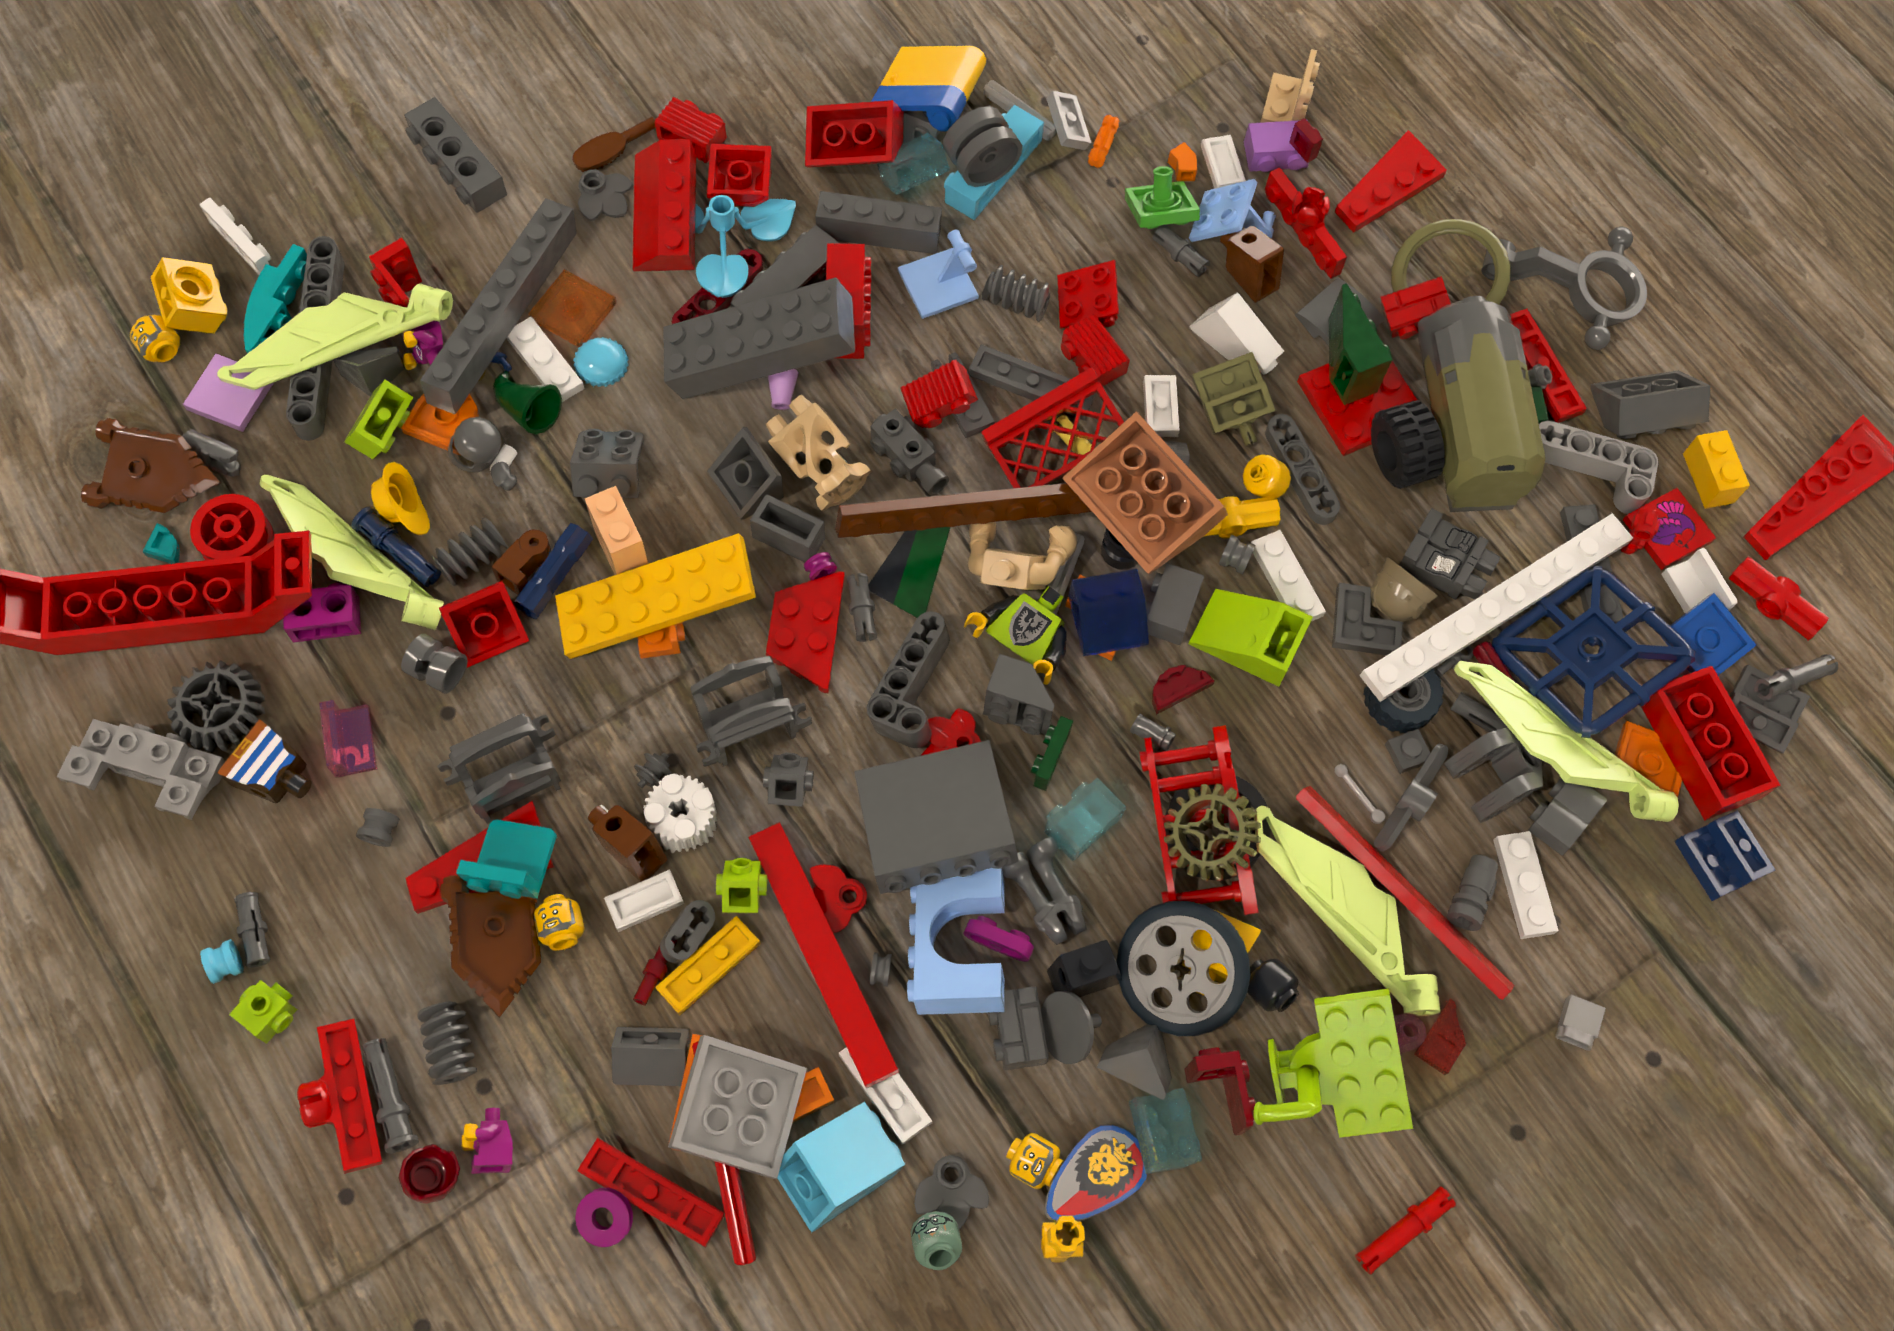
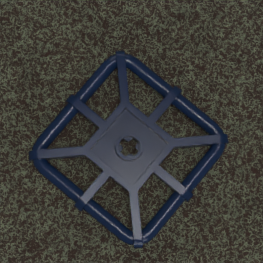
(1592, 670)

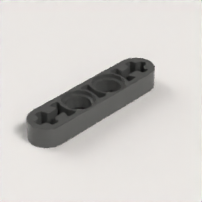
(1306, 467)

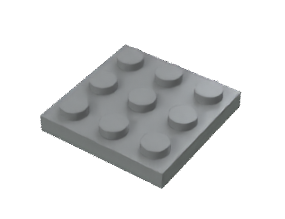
(737, 1107)

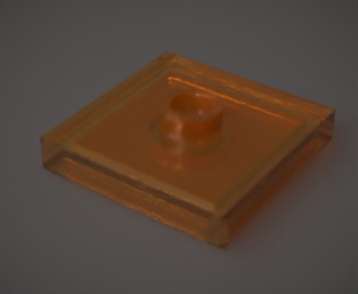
(572, 308)

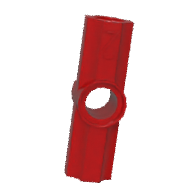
(1778, 598)

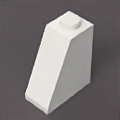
(1236, 331)

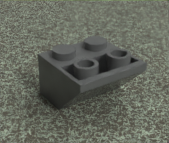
(1018, 697)

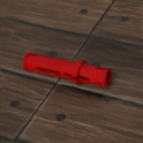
(1416, 1221)

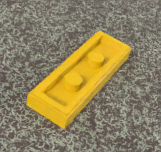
(707, 965)

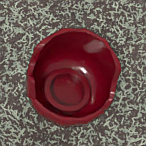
(429, 1174)

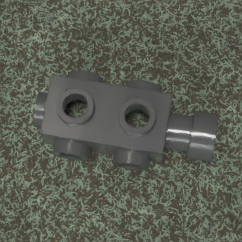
(894, 437)

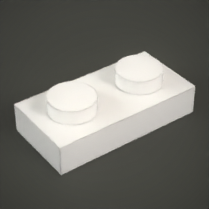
(1161, 404)

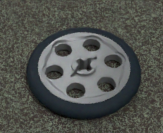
(1226, 948)

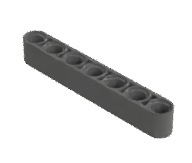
(320, 287)

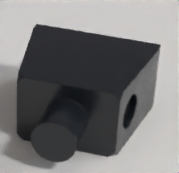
(1085, 970)

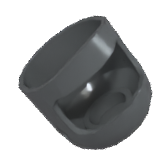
(477, 442)

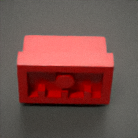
(395, 272)

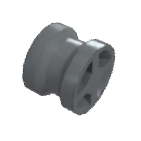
(1237, 554)
(377, 827)

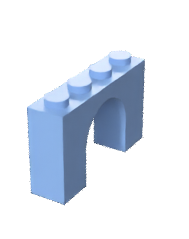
(944, 985)

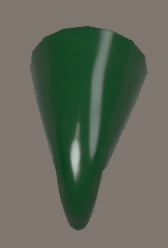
(529, 405)

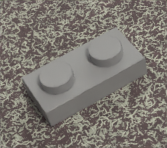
(1068, 120)

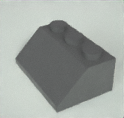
(1652, 403)

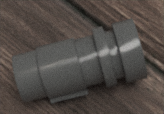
(1474, 891)

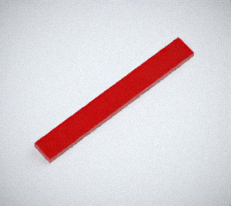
(1405, 892)
(824, 956)

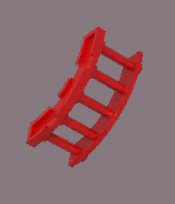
(1223, 774)

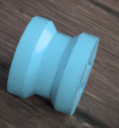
(221, 961)

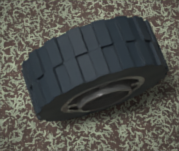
(1407, 714)

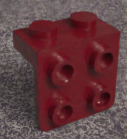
(1213, 1065)

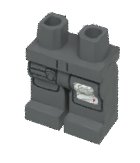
(1446, 557)

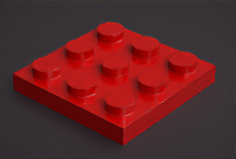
(1352, 423)

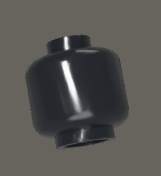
(1272, 985)

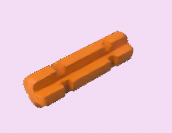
(1103, 141)

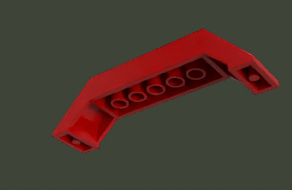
(157, 601)

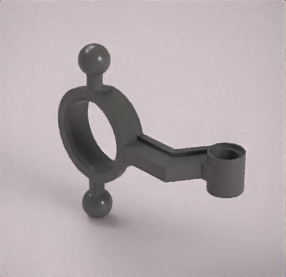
(1573, 276)

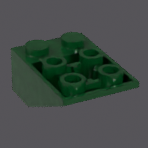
(1355, 351)

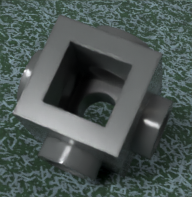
(788, 779)

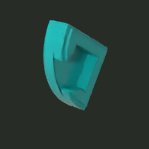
(162, 545)

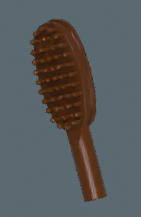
(608, 146)

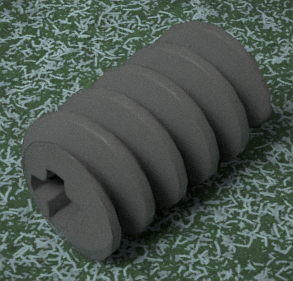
(1017, 293)
(469, 551)
(445, 1043)

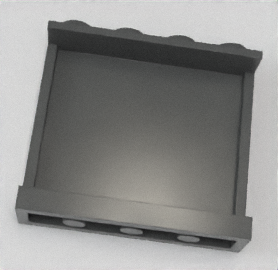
(935, 817)

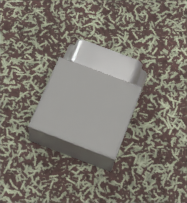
(1580, 1022)

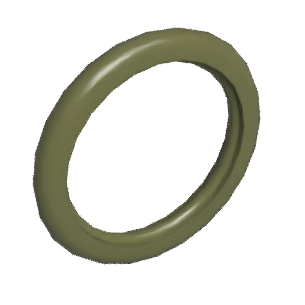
(1454, 226)

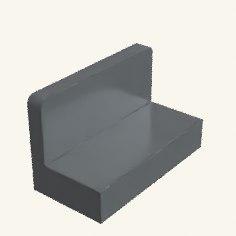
(649, 1056)

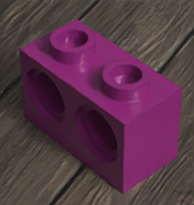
(321, 620)

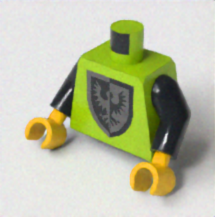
(1026, 628)

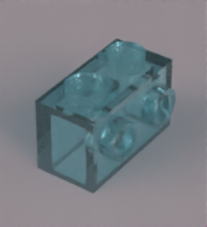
(914, 164)
(1084, 818)

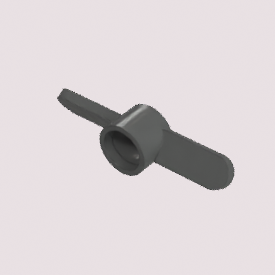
(1414, 801)

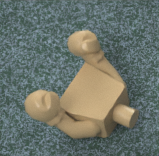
(1018, 568)

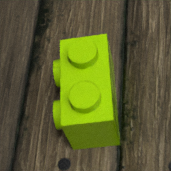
(379, 419)

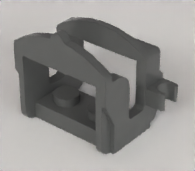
(748, 715)
(511, 782)

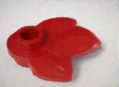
(951, 732)
(829, 891)

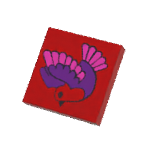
(1679, 530)

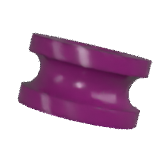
(820, 565)

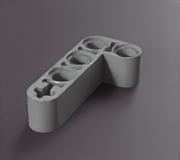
(1621, 467)

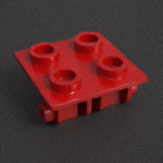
(1087, 293)

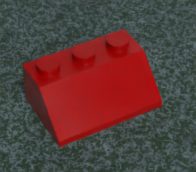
(853, 133)

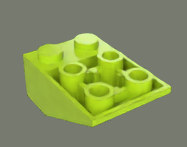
(1251, 633)

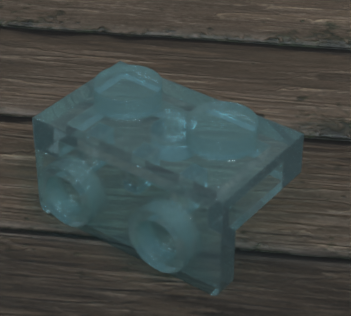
(1165, 1131)

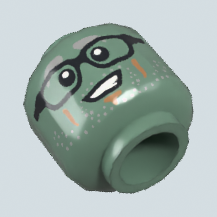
(936, 1240)

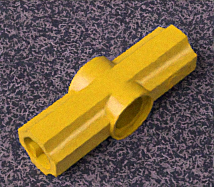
(1246, 515)
(1062, 1239)

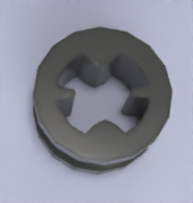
(880, 969)

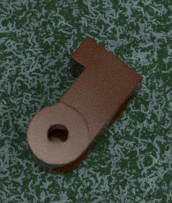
(522, 560)

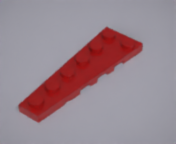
(1838, 477)

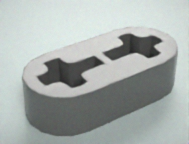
(681, 926)

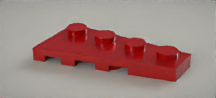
(1393, 180)
(426, 882)

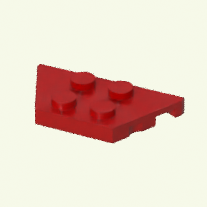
(806, 628)

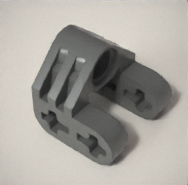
(1512, 762)

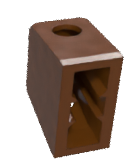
(1254, 261)
(627, 841)

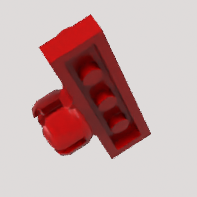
(1307, 216)
(342, 1097)

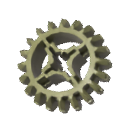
(1212, 817)

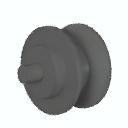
(652, 770)

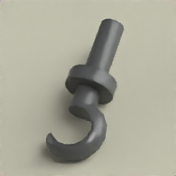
(1452, 661)

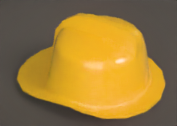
(398, 500)

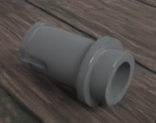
(1540, 376)
(1160, 736)

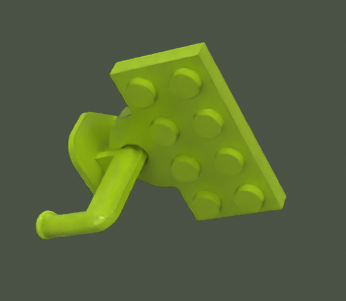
(1345, 1065)

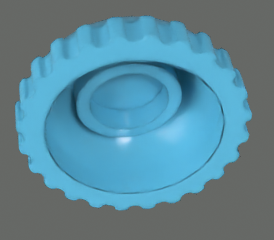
(601, 362)

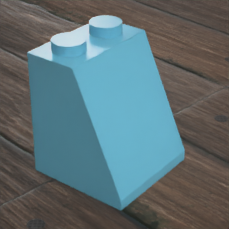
(838, 1165)

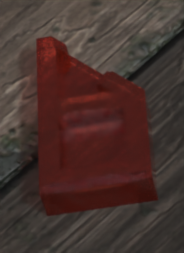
(1443, 1040)

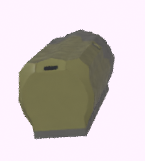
(1481, 405)

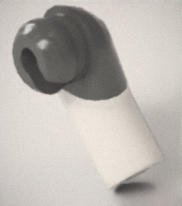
(500, 468)

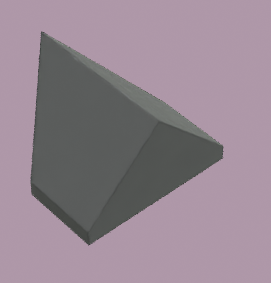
(370, 367)
(1139, 1060)

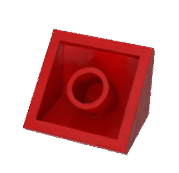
(484, 623)

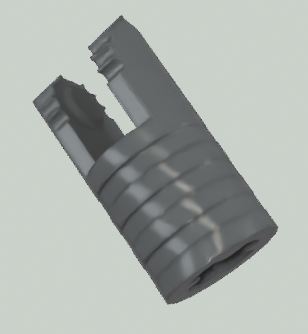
(214, 453)

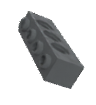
(455, 155)

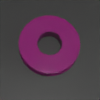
(591, 1229)

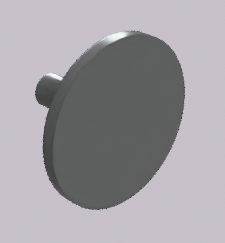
(1068, 1027)

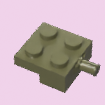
(1234, 395)

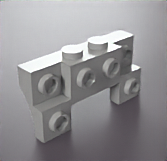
(145, 756)

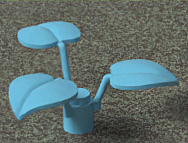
(768, 222)

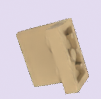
(1289, 93)

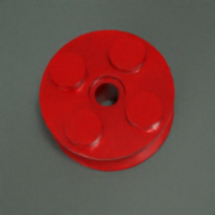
(230, 527)

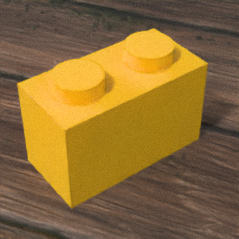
(1716, 469)

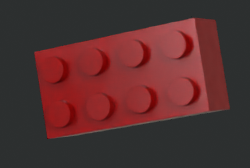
(1709, 743)

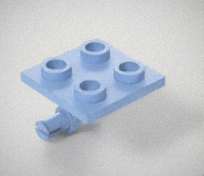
(1228, 211)
(942, 278)

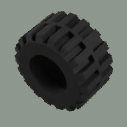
(1407, 444)

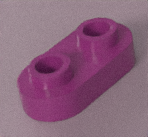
(1012, 943)

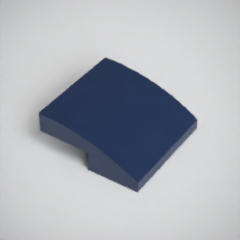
(1724, 855)

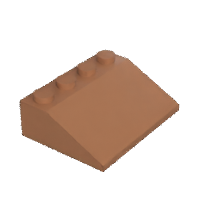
(1145, 494)

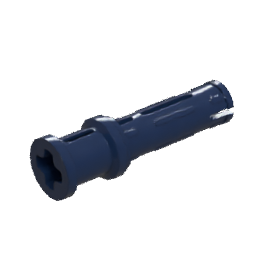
(386, 537)

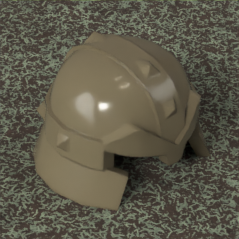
(1399, 593)

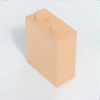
(616, 531)

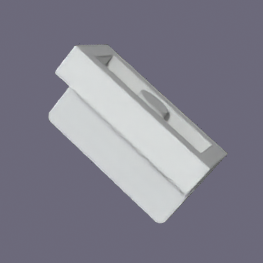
(1696, 580)

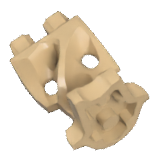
(805, 436)

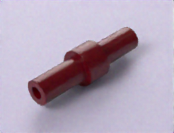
(654, 972)

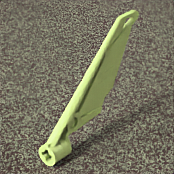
(334, 331)
(348, 554)
(1574, 758)
(1350, 906)

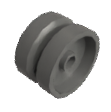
(982, 146)

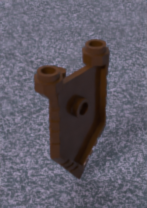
(146, 470)
(491, 941)

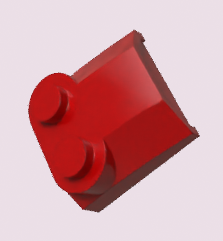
(740, 173)

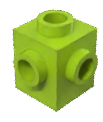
(741, 886)
(264, 1010)

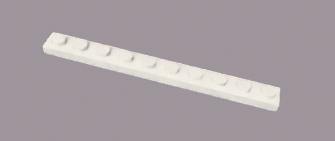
(1495, 607)

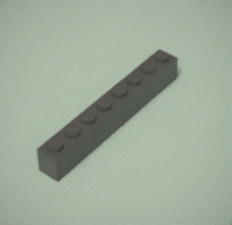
(499, 307)

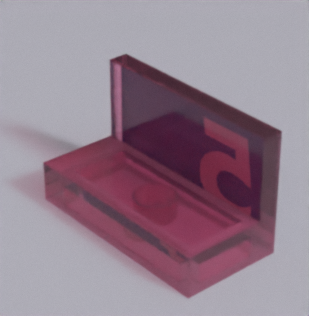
(347, 739)

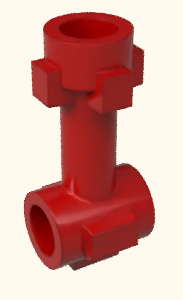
(1643, 528)

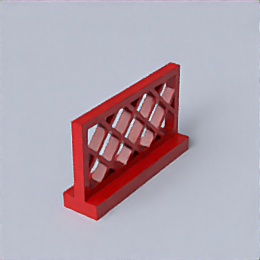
(1039, 412)

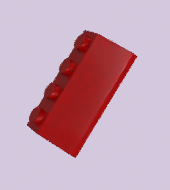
(665, 207)

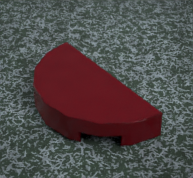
(1178, 685)

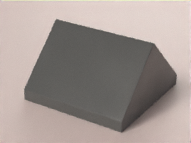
(746, 474)

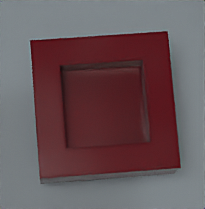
(1306, 140)

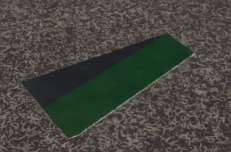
(911, 570)

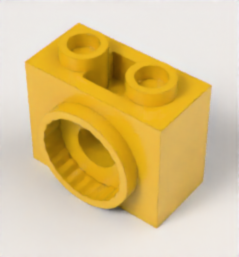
(188, 295)

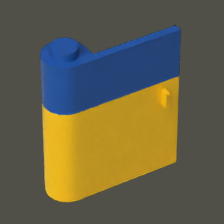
(933, 81)

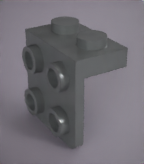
(606, 461)

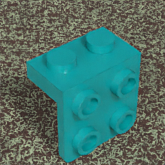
(510, 860)

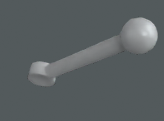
(1377, 816)

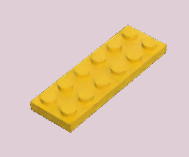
(655, 596)

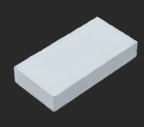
(1222, 161)
(644, 900)

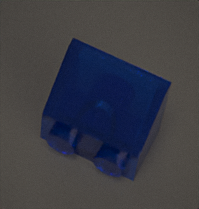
(1109, 612)

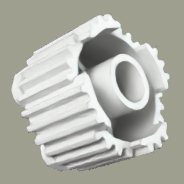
(678, 795)

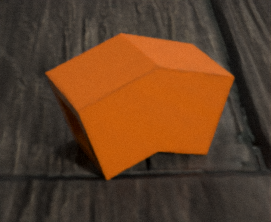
(1184, 162)

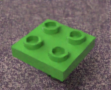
(1163, 202)

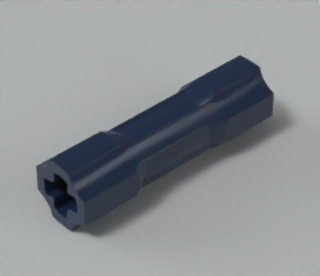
(553, 570)

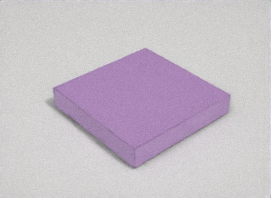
(224, 401)

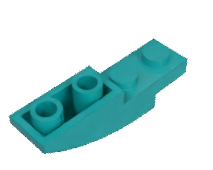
(271, 295)

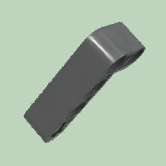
(927, 640)

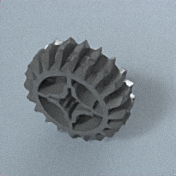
(209, 697)

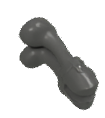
(1046, 919)

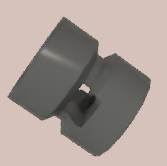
(430, 661)

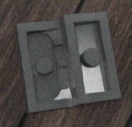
(1317, 312)
(1769, 720)

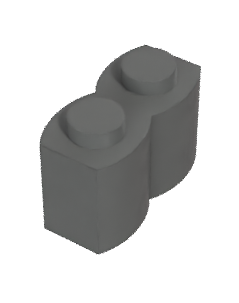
(1566, 815)

